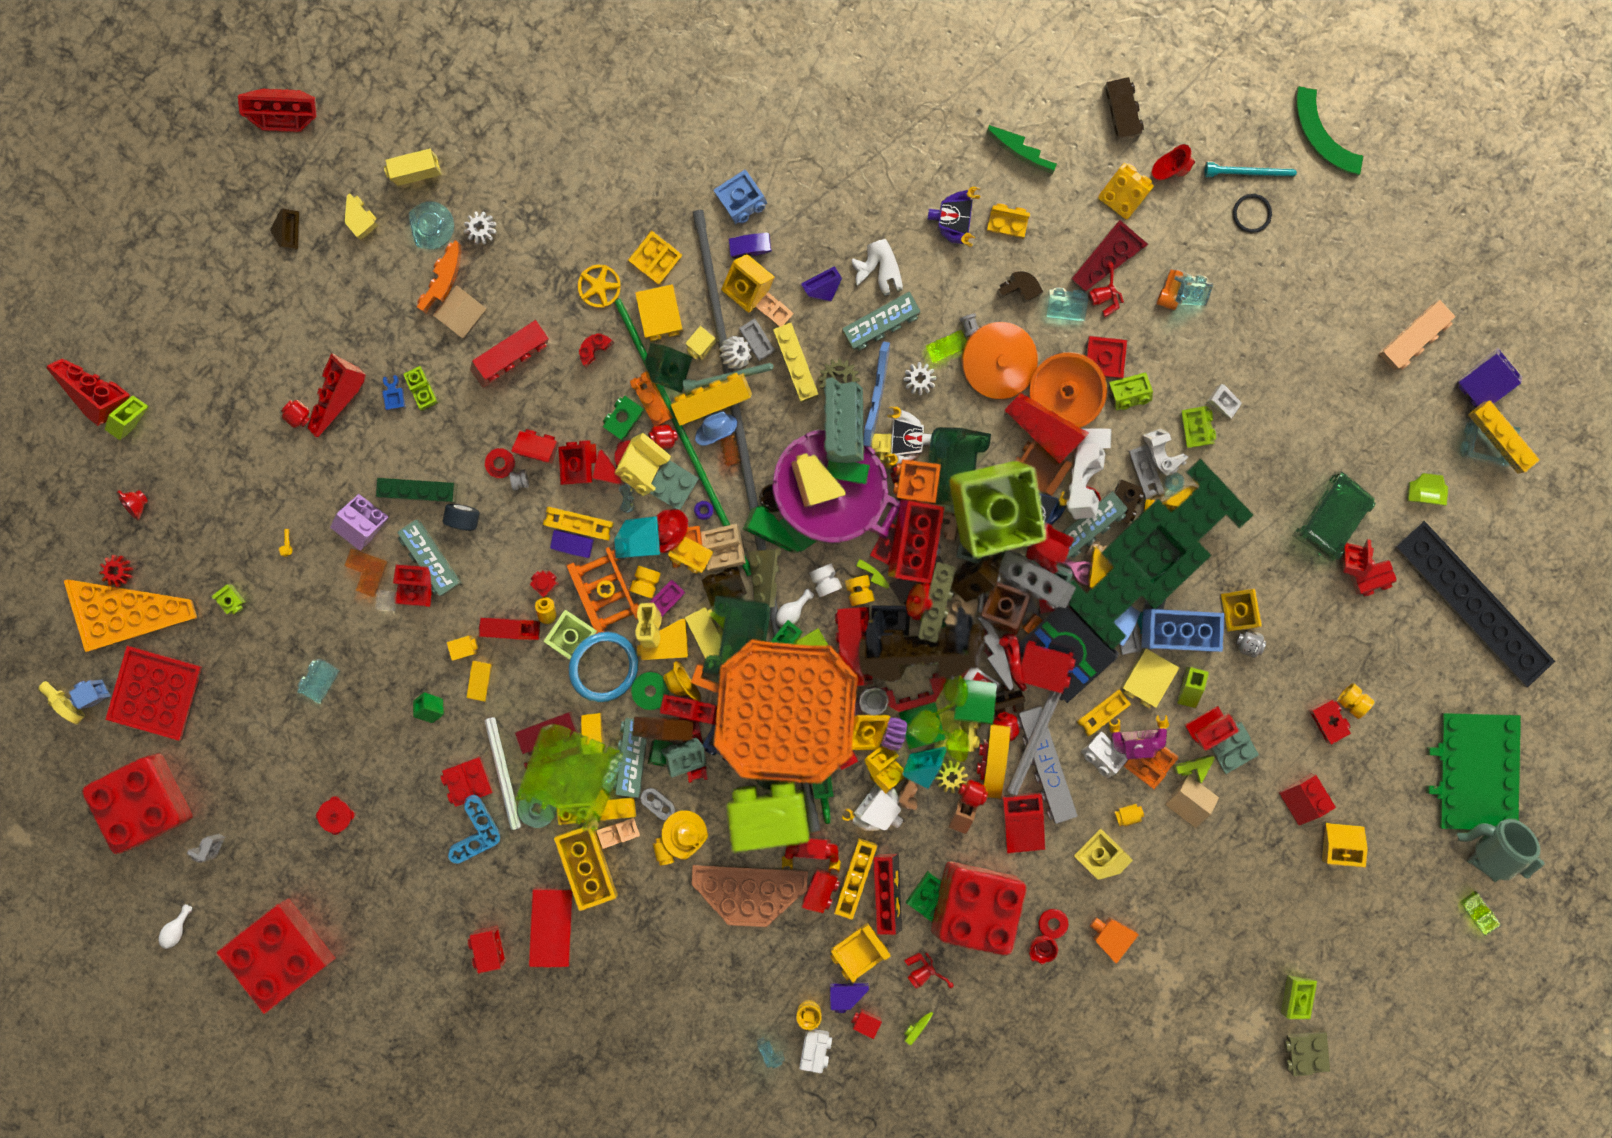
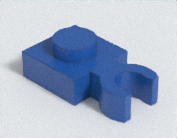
(393, 396)

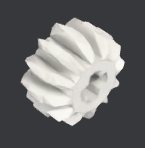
(483, 233)
(735, 352)
(914, 374)

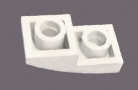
(1097, 435)

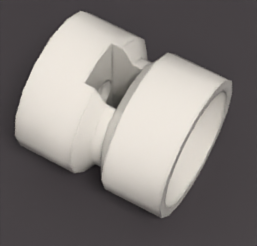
(825, 580)

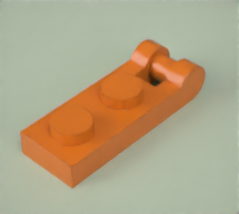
(651, 399)

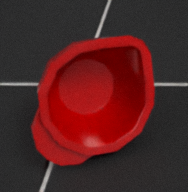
(133, 502)

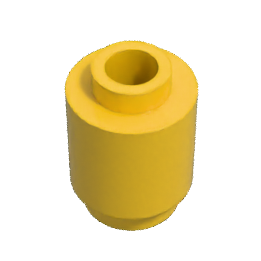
(545, 610)
(1129, 815)
(661, 853)

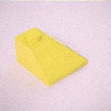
(1103, 856)

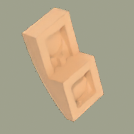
(774, 310)
(617, 833)

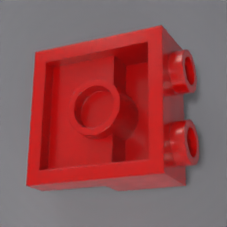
(576, 462)
(466, 780)

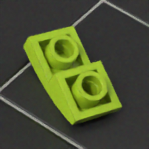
(420, 388)

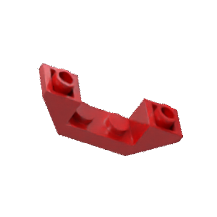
(937, 686)

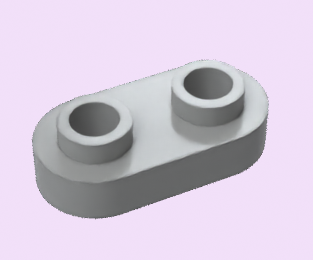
(657, 804)

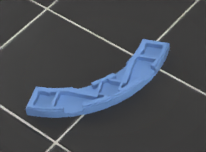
(877, 394)

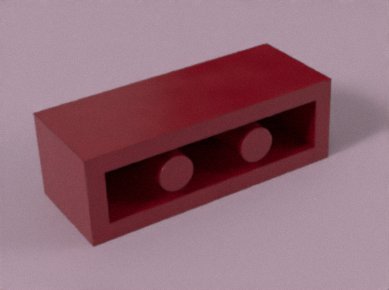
(528, 737)

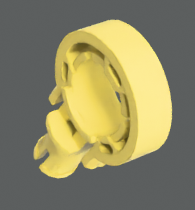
(61, 704)

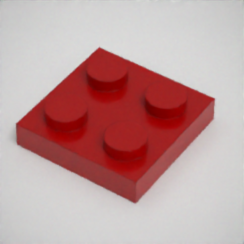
(1108, 355)

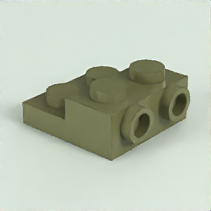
(1307, 1053)

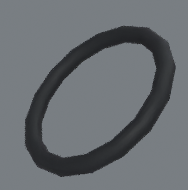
(1252, 196)

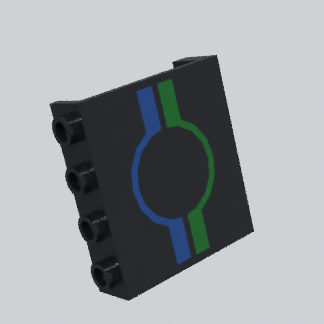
(1066, 633)

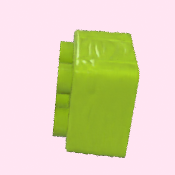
(997, 508)
(767, 818)

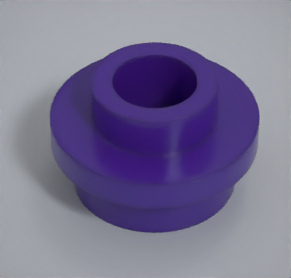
(699, 505)

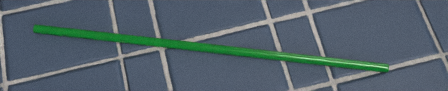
(680, 430)

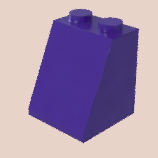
(1490, 379)

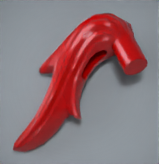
(1011, 646)

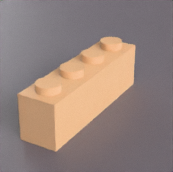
(1416, 335)

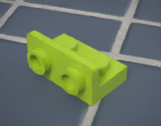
(1131, 391)
(1198, 426)

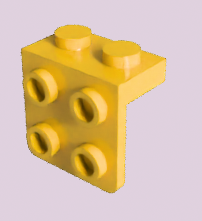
(1126, 190)

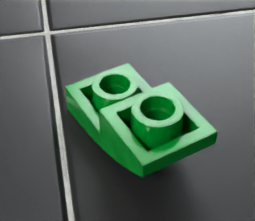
(849, 472)

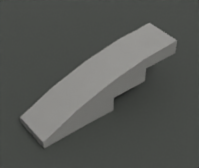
(998, 659)

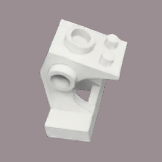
(1156, 443)

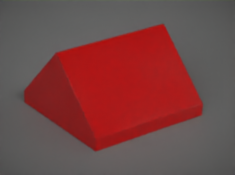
(605, 470)

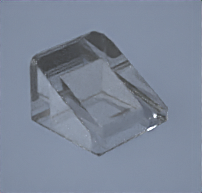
(386, 600)

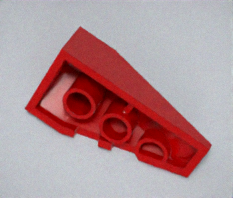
(339, 387)
(87, 391)

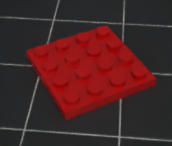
(153, 693)

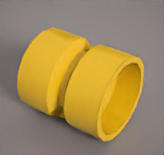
(645, 581)
(863, 596)
(1355, 700)
(809, 1015)

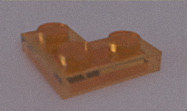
(371, 568)

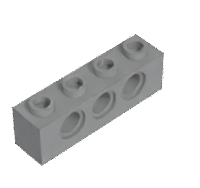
(1061, 589)

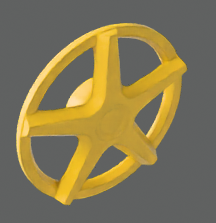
(599, 285)

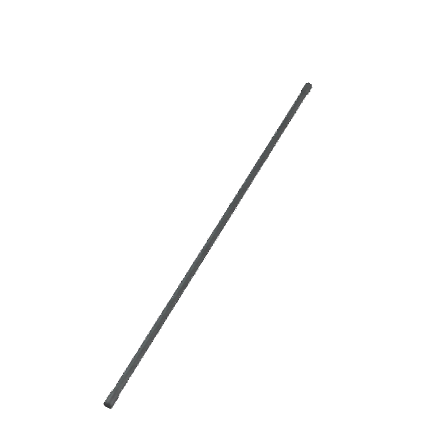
(700, 226)

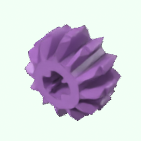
(894, 734)

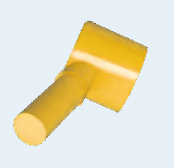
(286, 550)

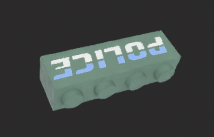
(881, 321)
(1086, 529)
(427, 554)
(632, 766)

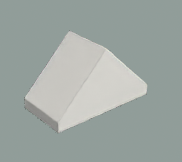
(1224, 401)

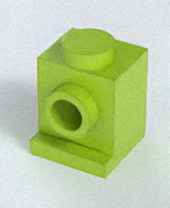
(236, 599)

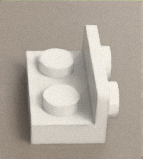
(1104, 756)

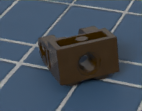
(977, 577)

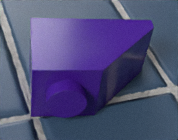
(846, 995)

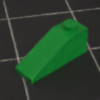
(768, 528)

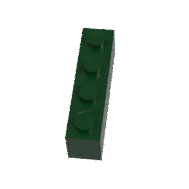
(416, 490)

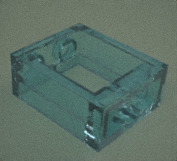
(1468, 446)

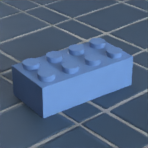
(1182, 630)

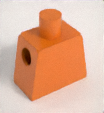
(1113, 937)

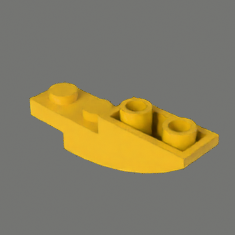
(614, 809)

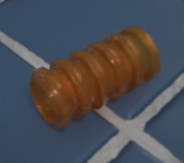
(730, 450)

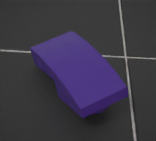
(750, 244)
(571, 543)

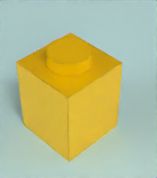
(462, 647)

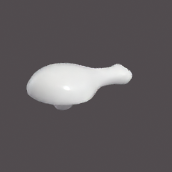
(792, 610)
(173, 931)

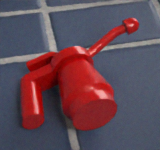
(1100, 295)
(921, 975)

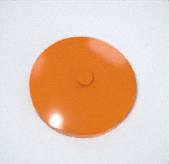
(999, 360)
(1070, 387)

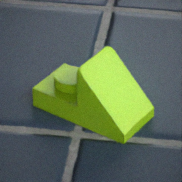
(1200, 766)

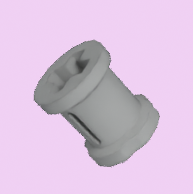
(965, 320)

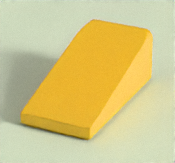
(479, 680)

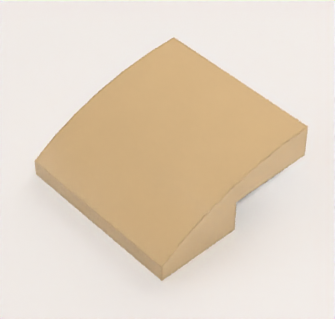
(727, 547)

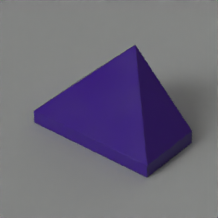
(823, 285)

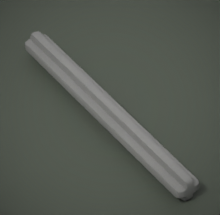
(1034, 742)

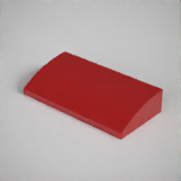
(550, 927)

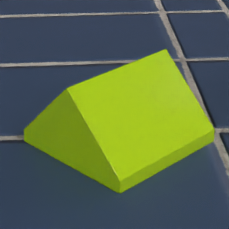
(1298, 998)

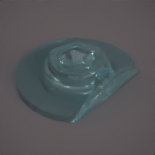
(431, 225)

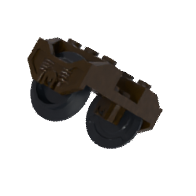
(888, 654)

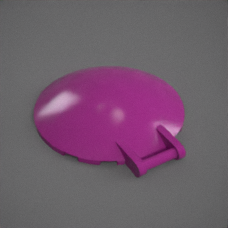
(839, 517)

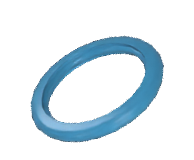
(583, 646)

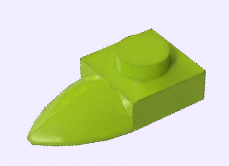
(913, 1032)

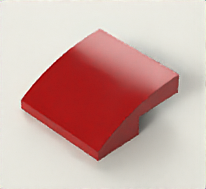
(413, 585)

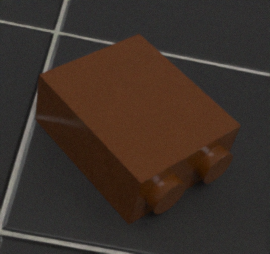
(662, 728)

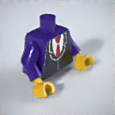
(955, 216)

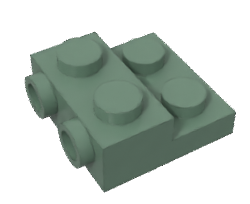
(1235, 750)

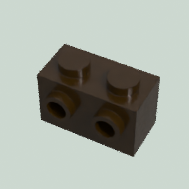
(1130, 495)

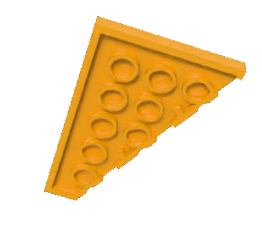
(118, 614)

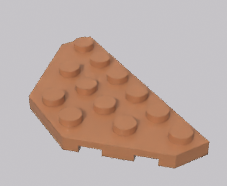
(749, 894)

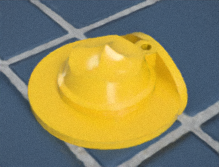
(683, 834)

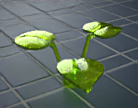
(926, 724)

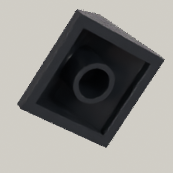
(895, 617)

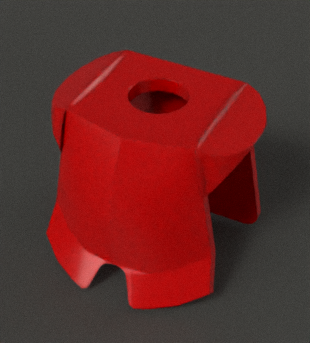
(1051, 550)

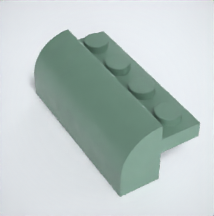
(843, 421)

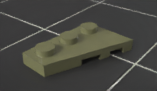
(763, 572)

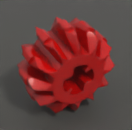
(116, 579)

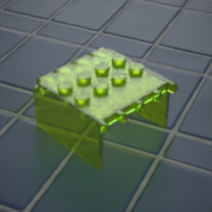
(571, 774)

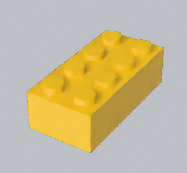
(585, 867)

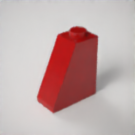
(509, 628)

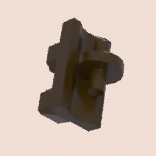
(1009, 698)

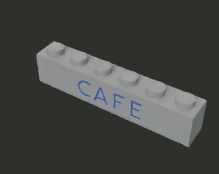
(1048, 769)

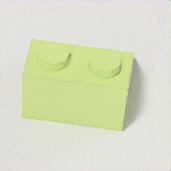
(568, 634)

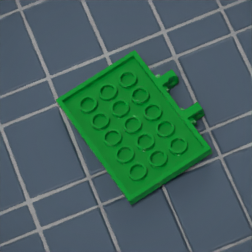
(1478, 769)

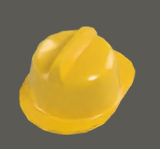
(679, 682)

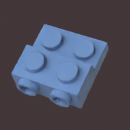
(741, 197)

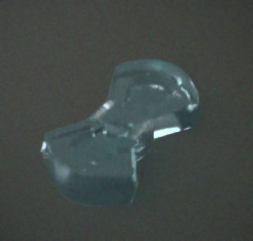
(627, 504)

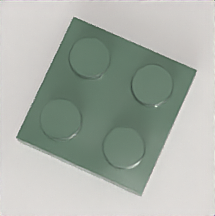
(673, 484)

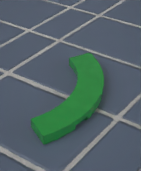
(1318, 137)

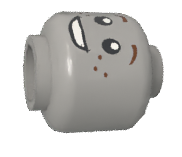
(1251, 643)

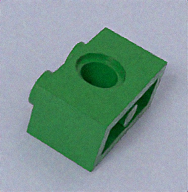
(622, 429)

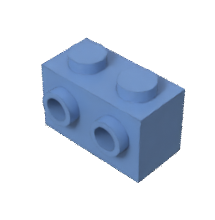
(88, 694)

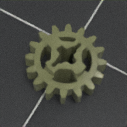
(845, 373)

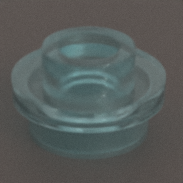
(1168, 482)

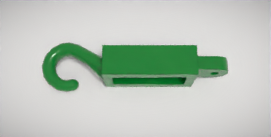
(823, 791)

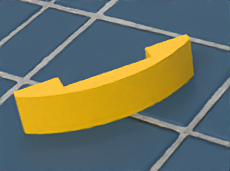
(996, 760)

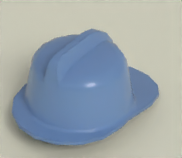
(715, 427)

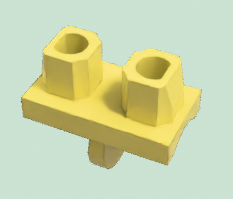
(882, 446)

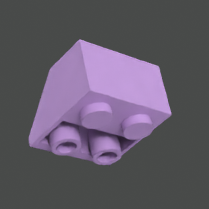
(358, 522)

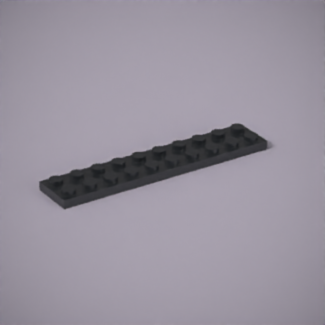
(1475, 604)

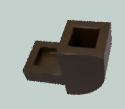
(1025, 284)

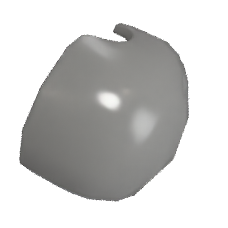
(873, 701)

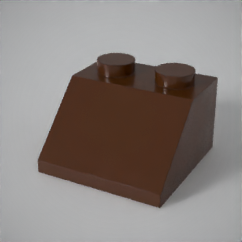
(1006, 608)

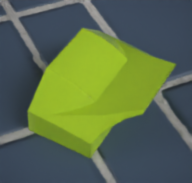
(1428, 490)

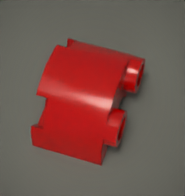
(591, 346)

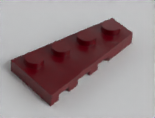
(1116, 247)

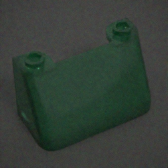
(956, 453)
(1335, 516)
(743, 622)

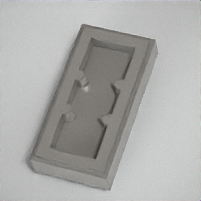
(757, 339)

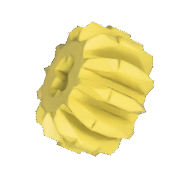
(946, 772)

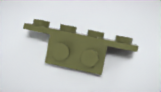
(939, 594)

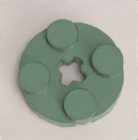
(533, 818)

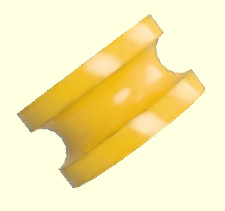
(605, 595)

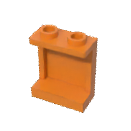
(699, 680)

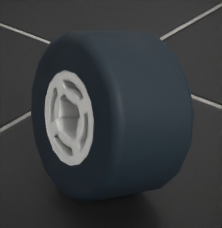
(461, 517)

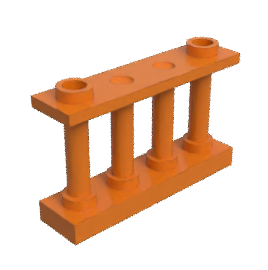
(585, 589)

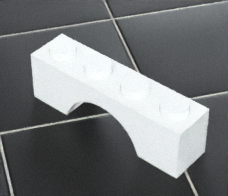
(1088, 461)

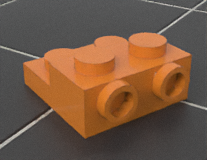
(917, 481)

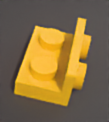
(1008, 221)
(691, 554)

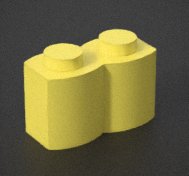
(648, 625)

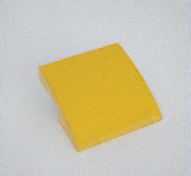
(654, 257)
(885, 768)

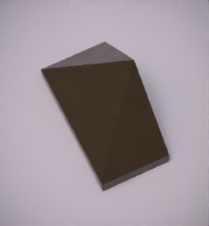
(286, 229)

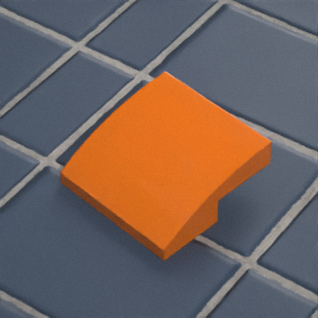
(1152, 769)

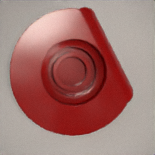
(671, 529)

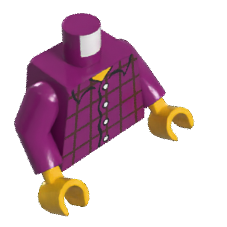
(1139, 743)

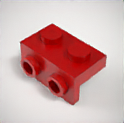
(1358, 559)

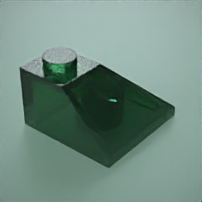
(667, 366)

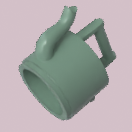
(1504, 850)

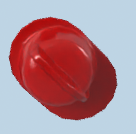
(1176, 162)

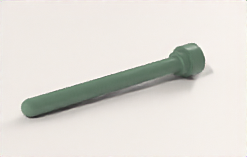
(690, 384)

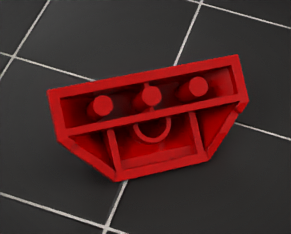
(278, 109)

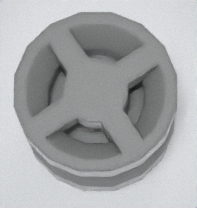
(519, 480)

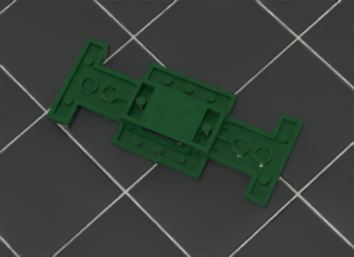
(1152, 546)

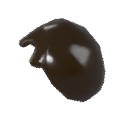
(767, 498)

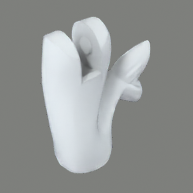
(879, 252)

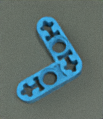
(481, 836)

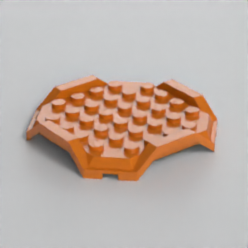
(785, 712)

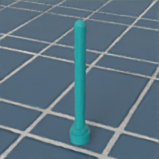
(1212, 169)

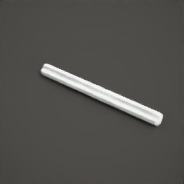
(502, 773)

